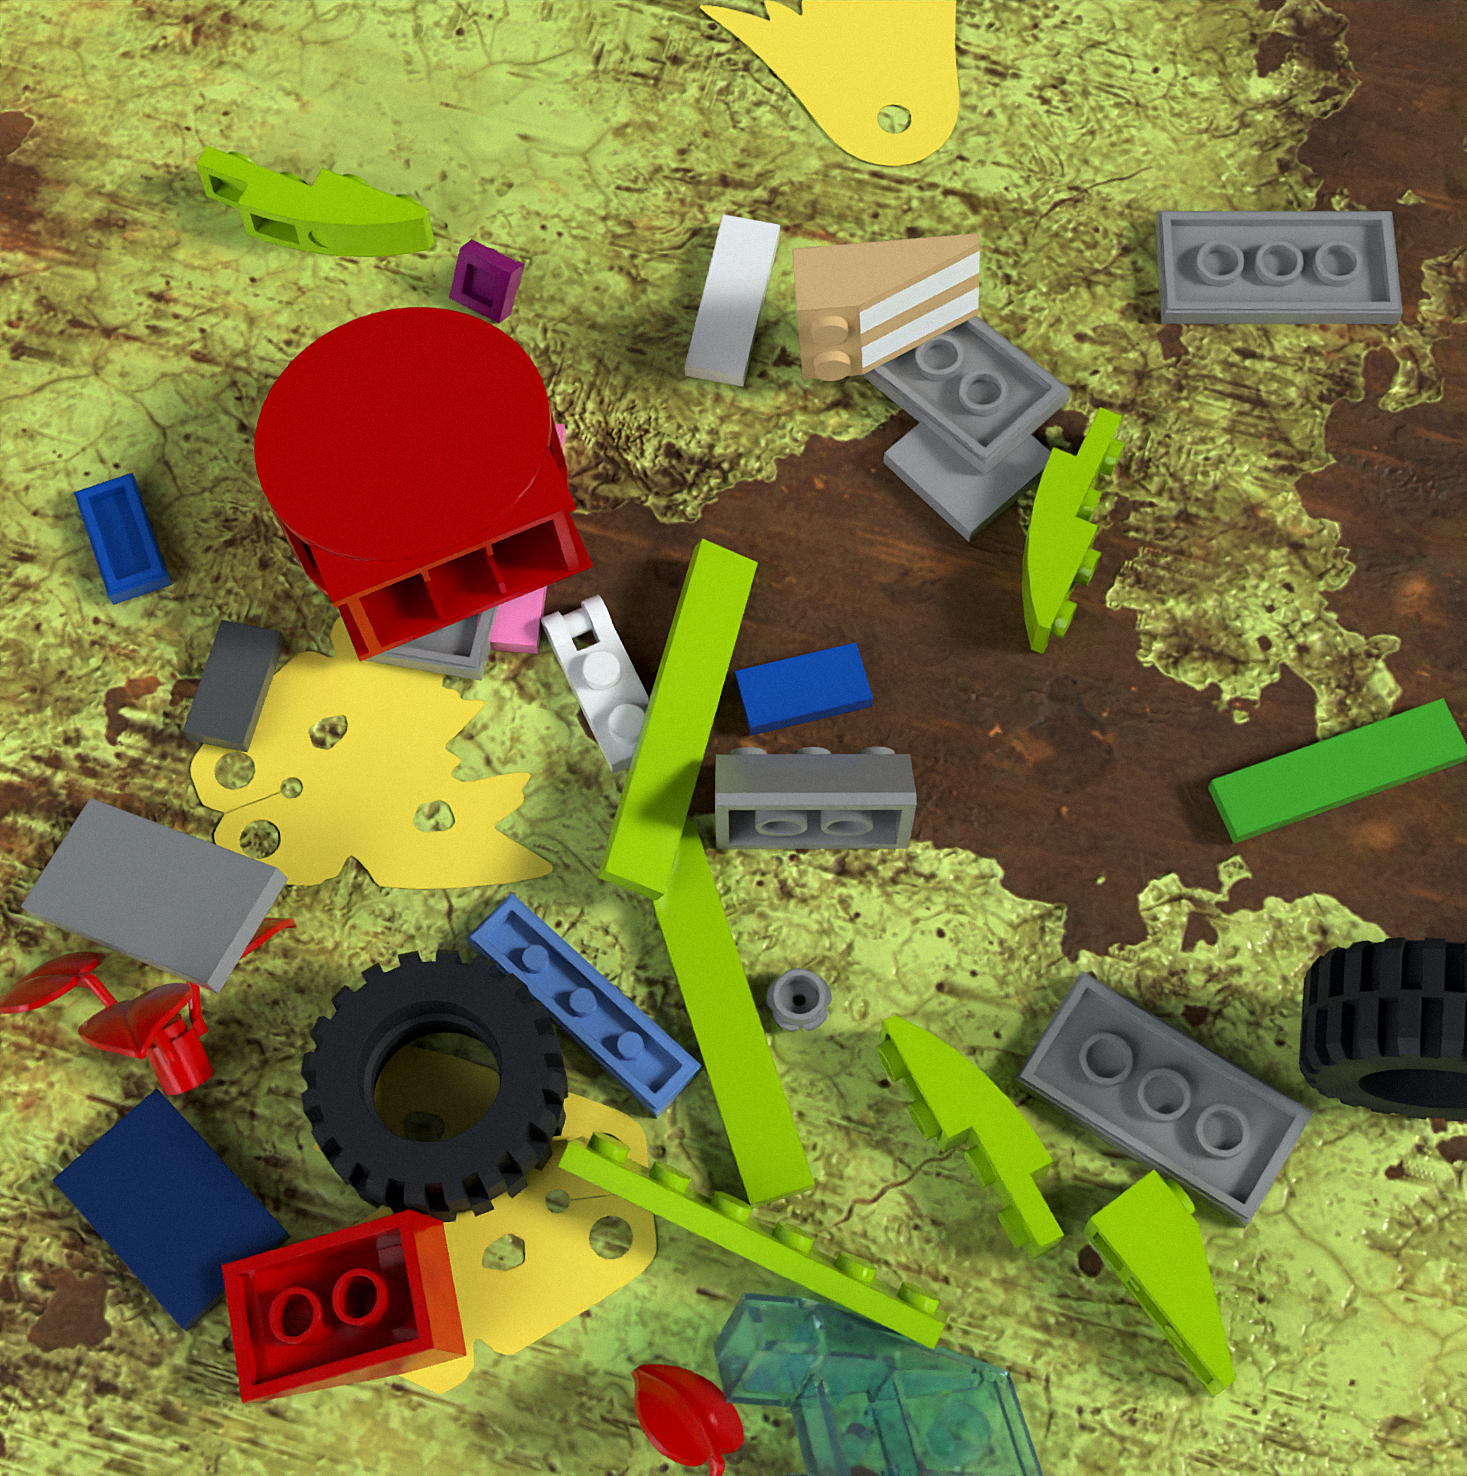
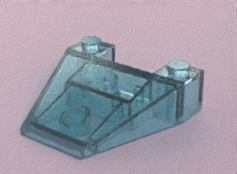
(870, 1395)

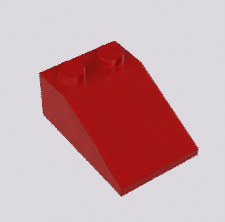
(344, 1308)

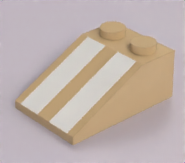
(880, 299)

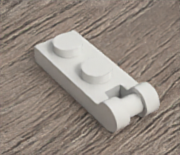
(600, 678)

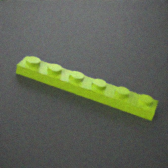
(782, 1249)

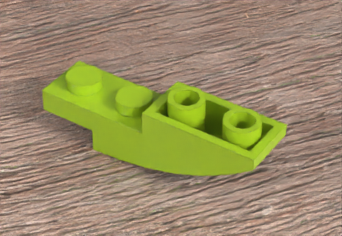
(330, 217)
(1060, 530)
(963, 1105)

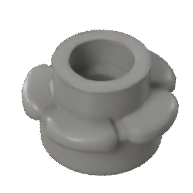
(802, 983)

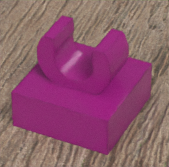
(486, 280)

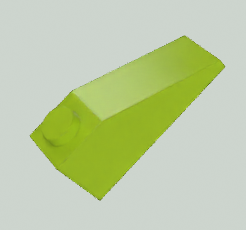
(1164, 1265)

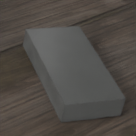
(234, 686)

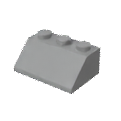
(814, 799)

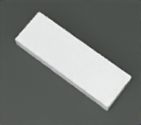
(732, 300)

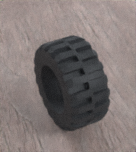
(388, 1015)
(1389, 1027)

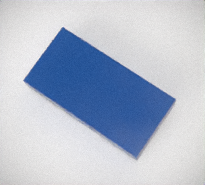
(122, 538)
(803, 688)

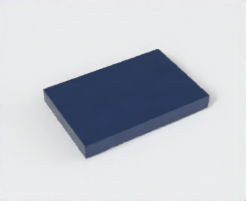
(169, 1207)

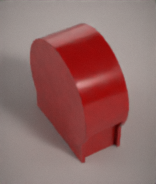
(417, 473)

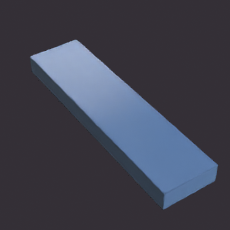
(586, 1006)

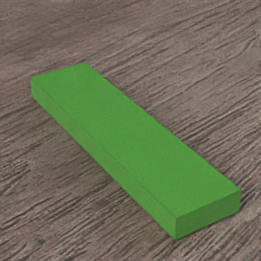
(1338, 770)

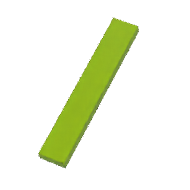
(678, 721)
(729, 1030)

